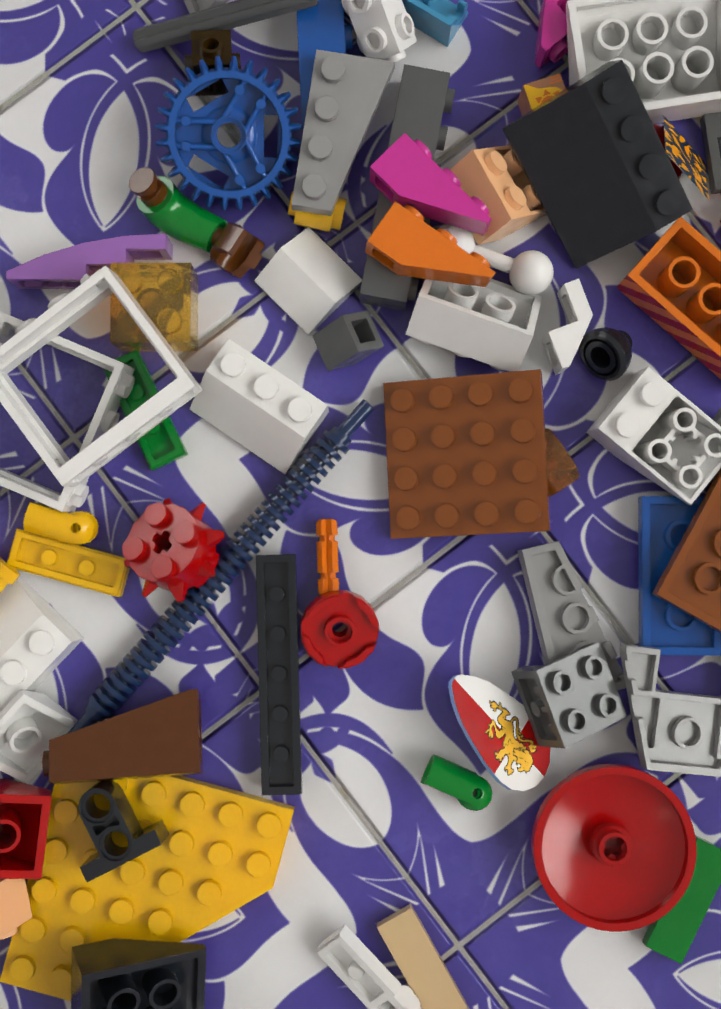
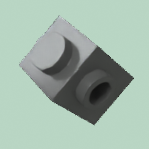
(340, 342)

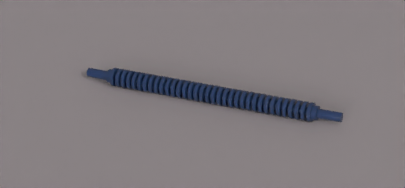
(137, 665)

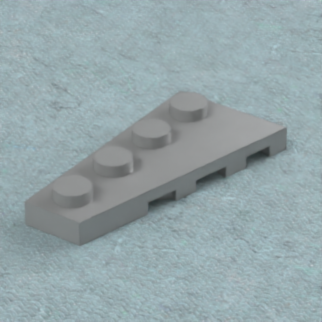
(338, 113)
(560, 609)

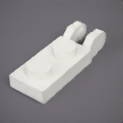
(364, 972)

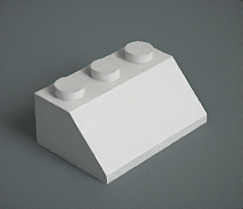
(476, 321)
(258, 406)

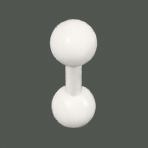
(528, 272)

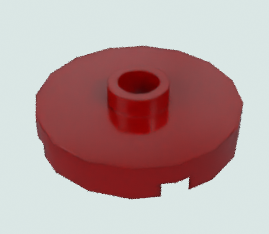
(345, 647)

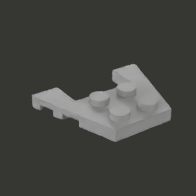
(670, 728)

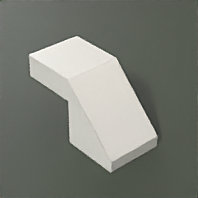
(563, 342)

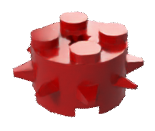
(172, 548)

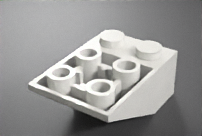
(661, 435)

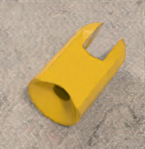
(66, 527)

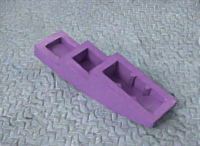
(67, 266)

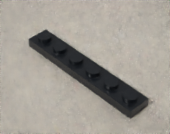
(279, 675)

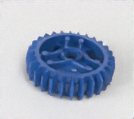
(196, 133)

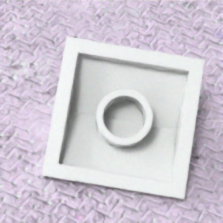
(308, 280)
(26, 730)

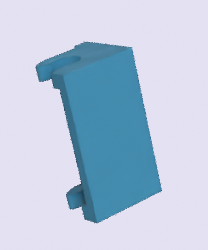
(437, 17)

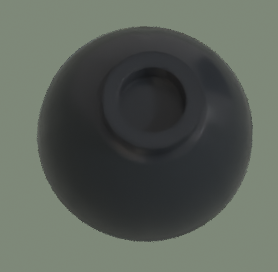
(606, 352)

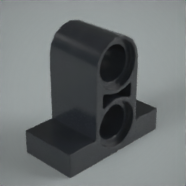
(119, 818)

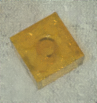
(167, 296)

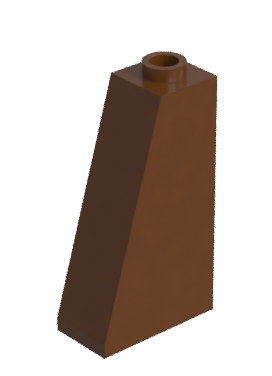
(137, 744)

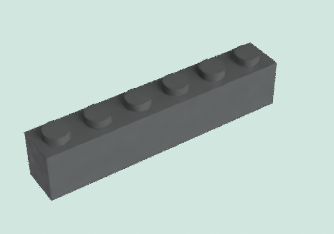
(419, 114)

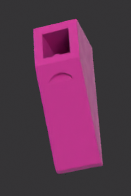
(412, 178)

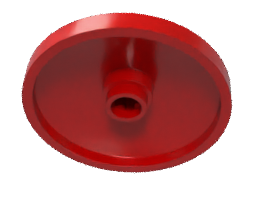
(613, 847)

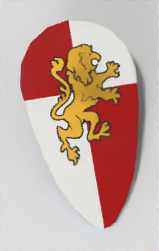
(499, 732)

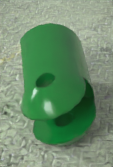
(457, 783)

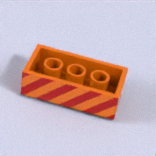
(681, 290)

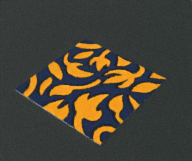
(685, 157)

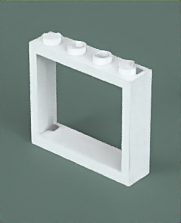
(37, 332)
(105, 418)

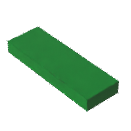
(162, 443)
(676, 930)

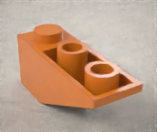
(419, 251)

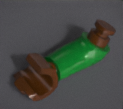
(186, 221)

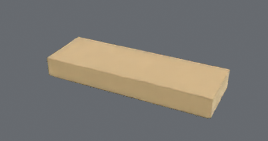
(420, 961)

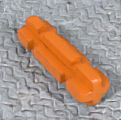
(327, 555)

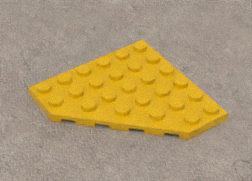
(214, 860)

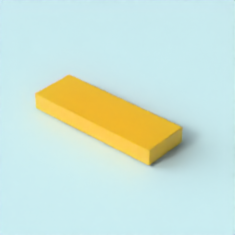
(69, 563)

